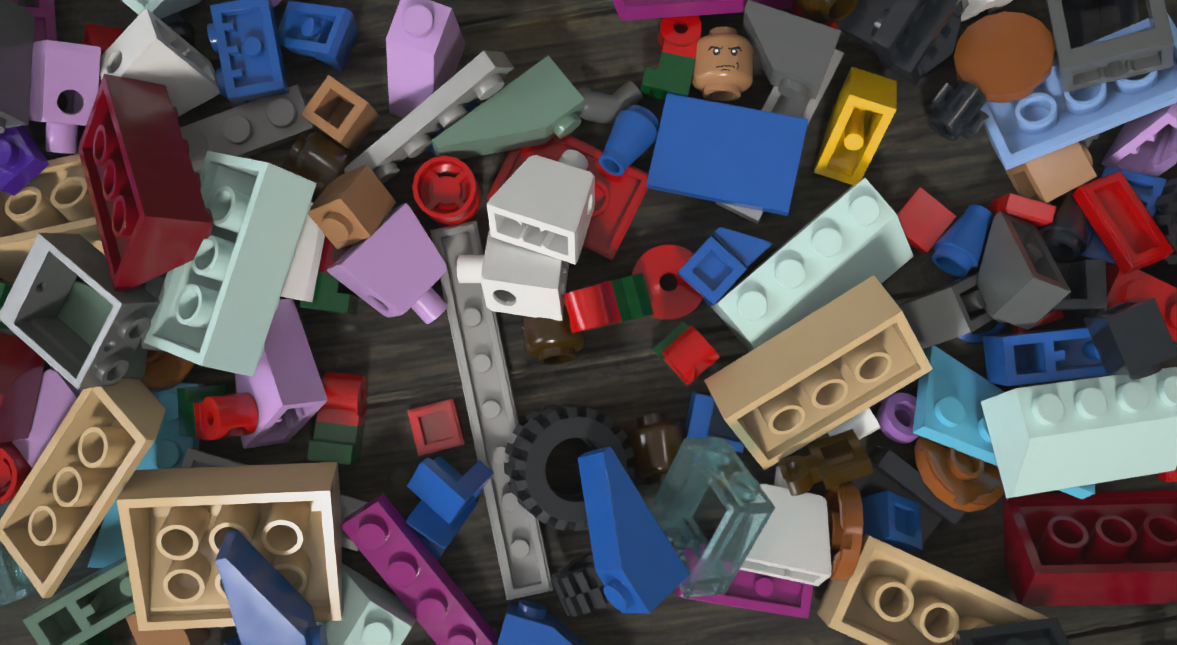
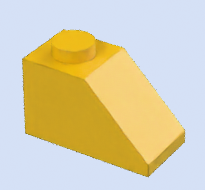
(856, 126)

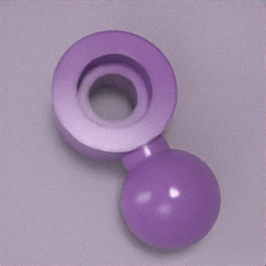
(897, 417)

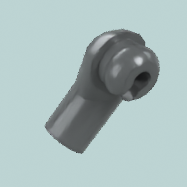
(604, 107)

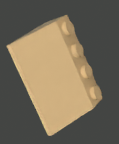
(181, 515)

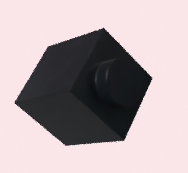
(1131, 338)

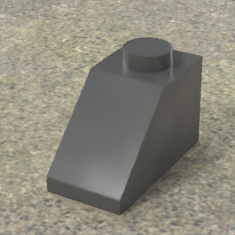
(790, 49)
(1018, 273)
(947, 312)

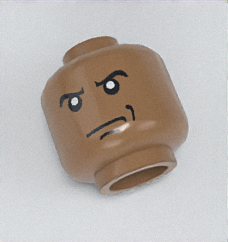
(723, 65)

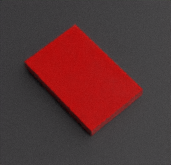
(615, 196)

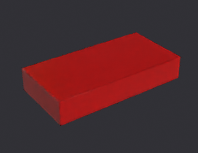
(1122, 222)

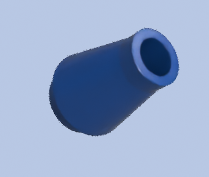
(629, 138)
(963, 242)

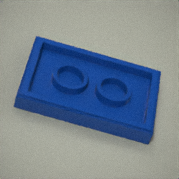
(727, 154)

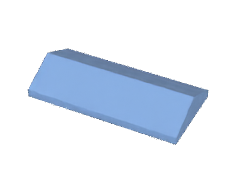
(1057, 119)

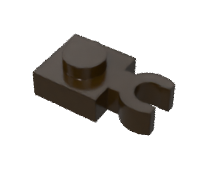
(830, 461)

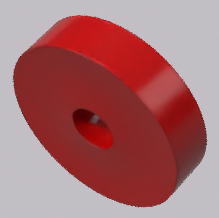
(662, 261)

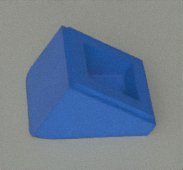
(741, 246)

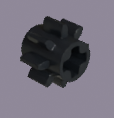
(957, 110)

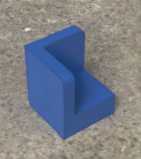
(711, 271)
(706, 421)
(446, 489)
(893, 520)

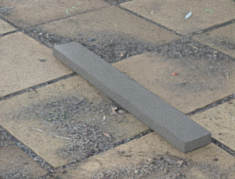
(491, 414)

